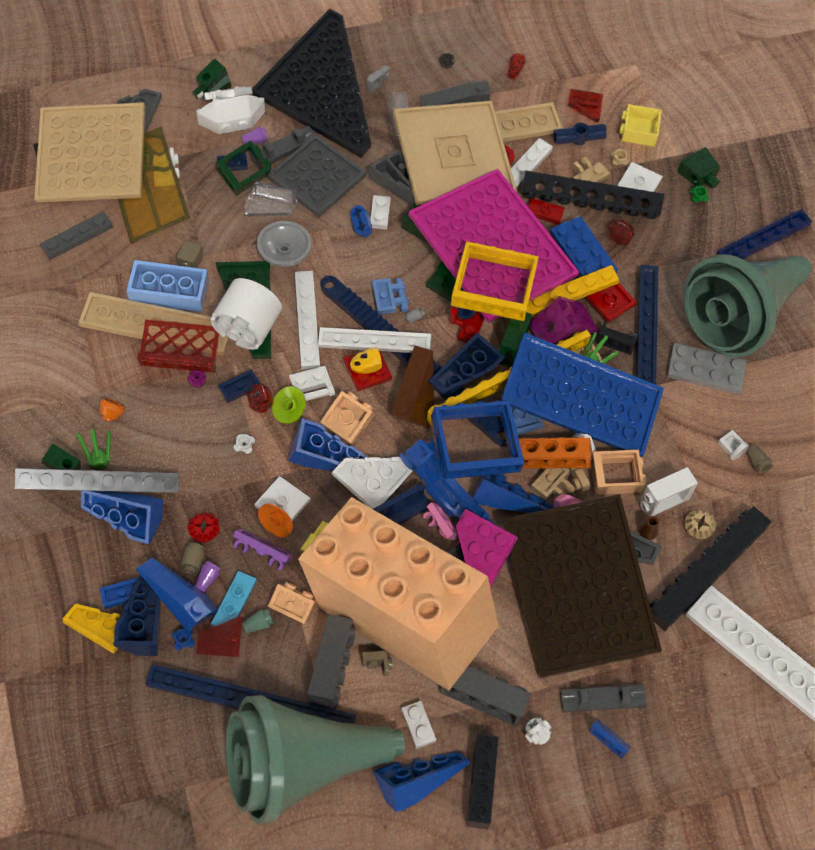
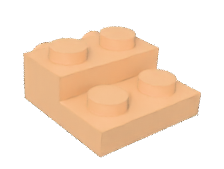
(348, 416)

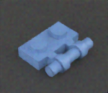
(384, 298)

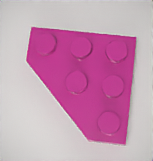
(484, 544)

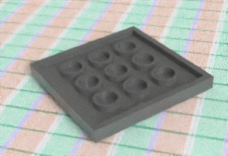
(317, 175)

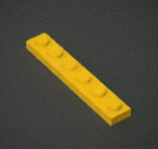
(576, 289)

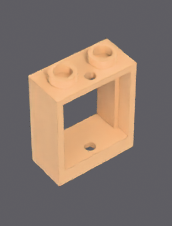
(621, 456)

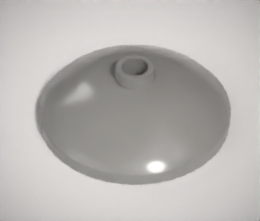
(280, 237)

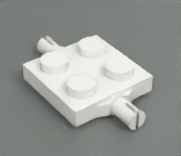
(229, 93)

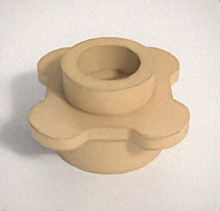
(619, 157)

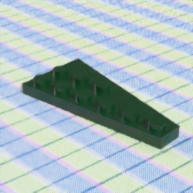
(256, 271)

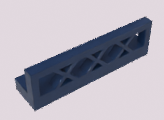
(405, 505)

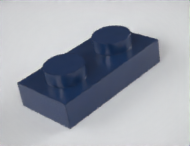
(238, 386)

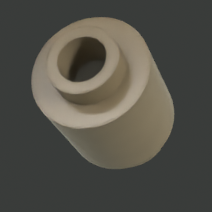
(192, 558)

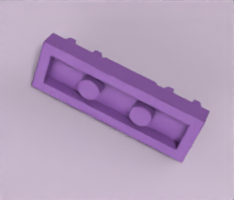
(262, 547)

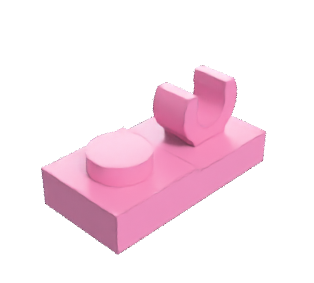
(439, 517)

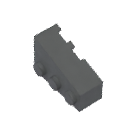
(393, 176)

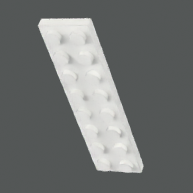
(756, 648)

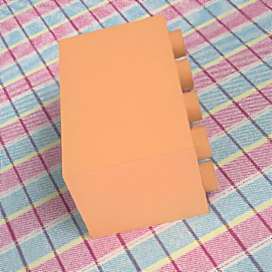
(401, 592)

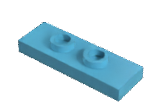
(235, 598)

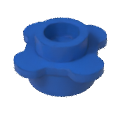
(178, 635)

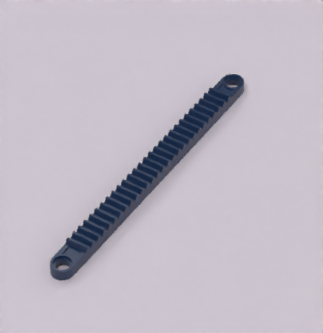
(371, 320)

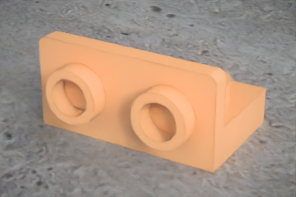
(292, 602)

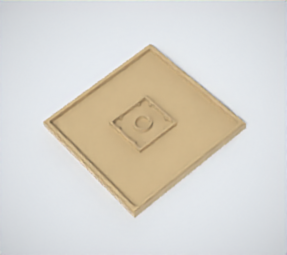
(450, 146)

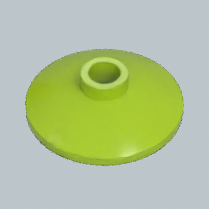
(284, 400)

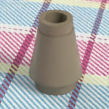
(760, 460)

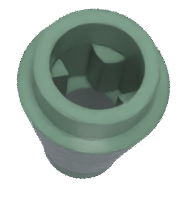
(258, 621)

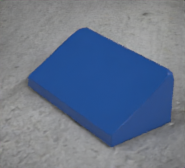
(609, 738)

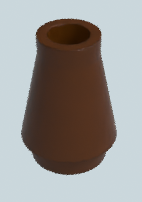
(649, 528)

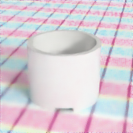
(246, 313)

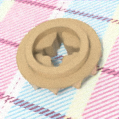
(706, 530)

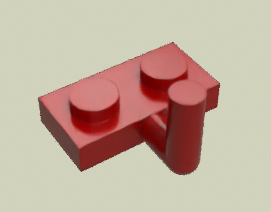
(469, 326)

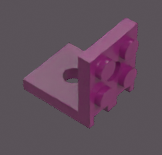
(567, 318)

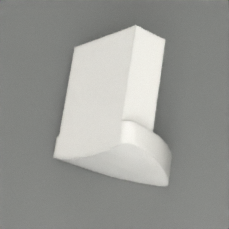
(733, 445)

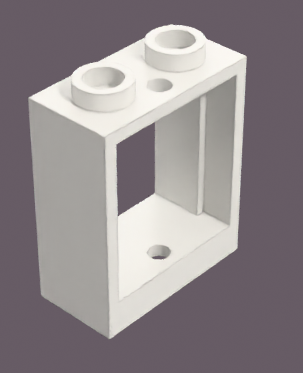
(668, 492)

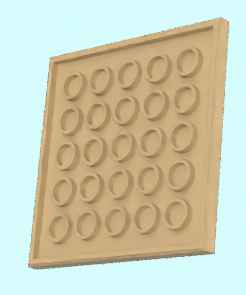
(90, 152)

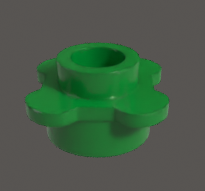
(699, 194)

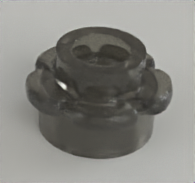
(446, 60)

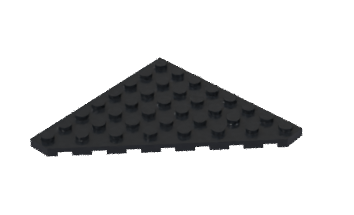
(320, 85)

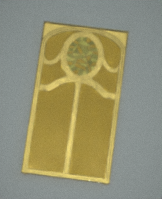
(162, 196)

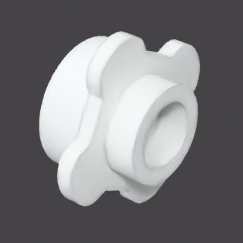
(244, 438)

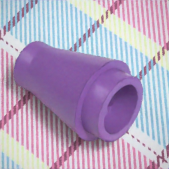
(257, 136)
(206, 576)

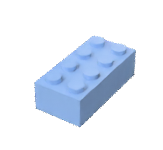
(168, 285)

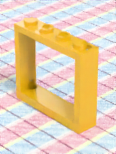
(489, 304)

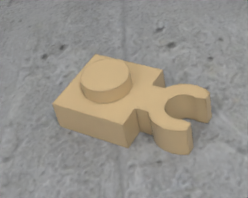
(579, 480)

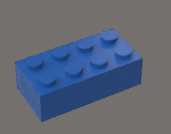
(581, 246)

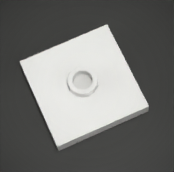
(640, 178)
(285, 496)

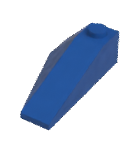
(318, 448)
(500, 494)
(131, 513)
(182, 599)
(412, 782)

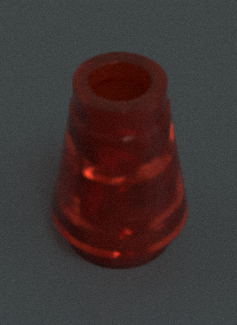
(516, 64)

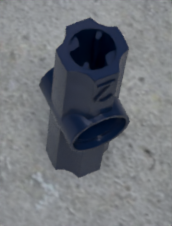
(580, 134)

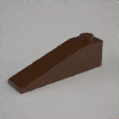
(416, 393)

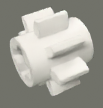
(537, 731)

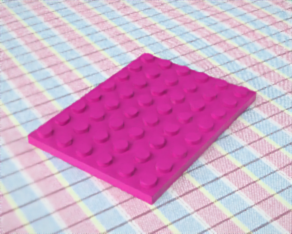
(492, 215)

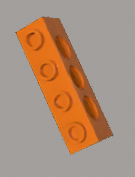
(538, 452)

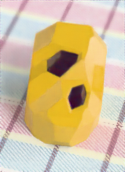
(366, 361)

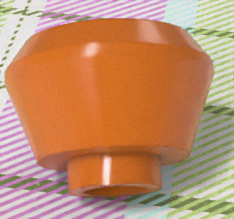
(111, 409)

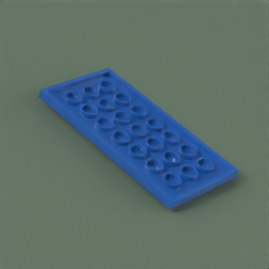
(582, 394)

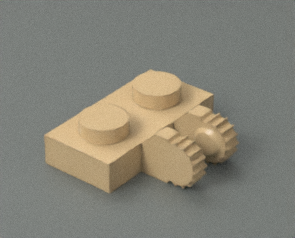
(593, 173)
(550, 480)

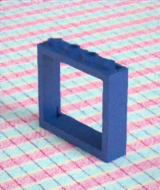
(483, 467)

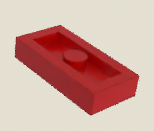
(546, 211)

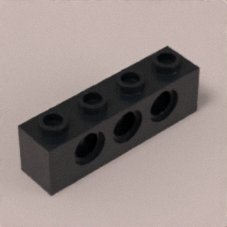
(482, 781)

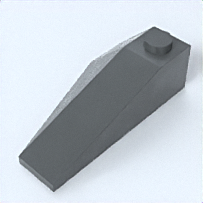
(460, 93)

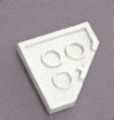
(372, 478)

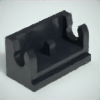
(617, 340)

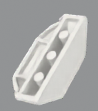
(231, 114)

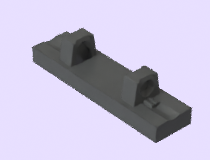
(284, 146)
(603, 698)

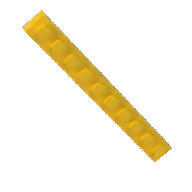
(498, 382)

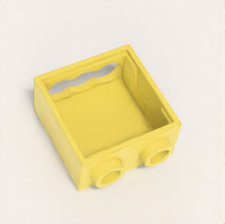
(640, 125)

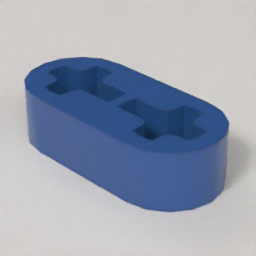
(358, 222)

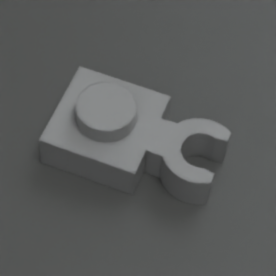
(376, 79)

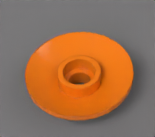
(275, 520)

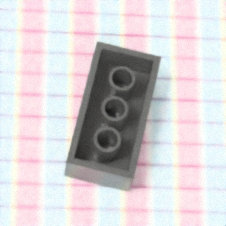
(330, 661)
(489, 695)

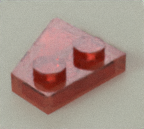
(586, 103)
(221, 639)

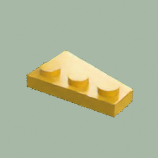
(93, 624)

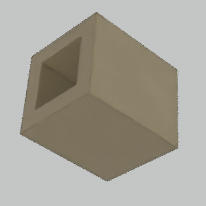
(190, 255)

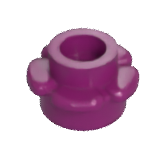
(197, 382)

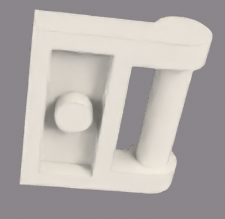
(312, 380)

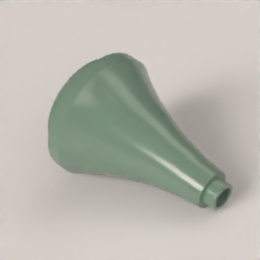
(738, 300)
(286, 755)

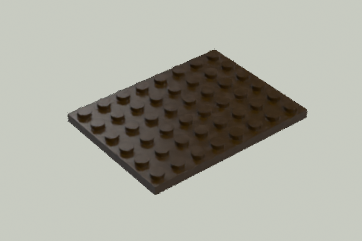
(581, 586)

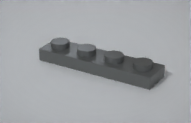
(76, 235)

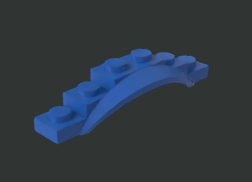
(445, 492)

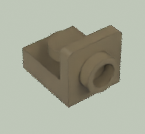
(376, 658)

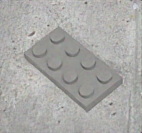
(707, 368)

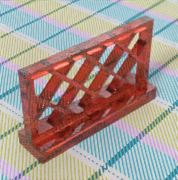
(175, 361)

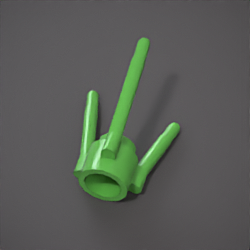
(593, 355)
(98, 459)

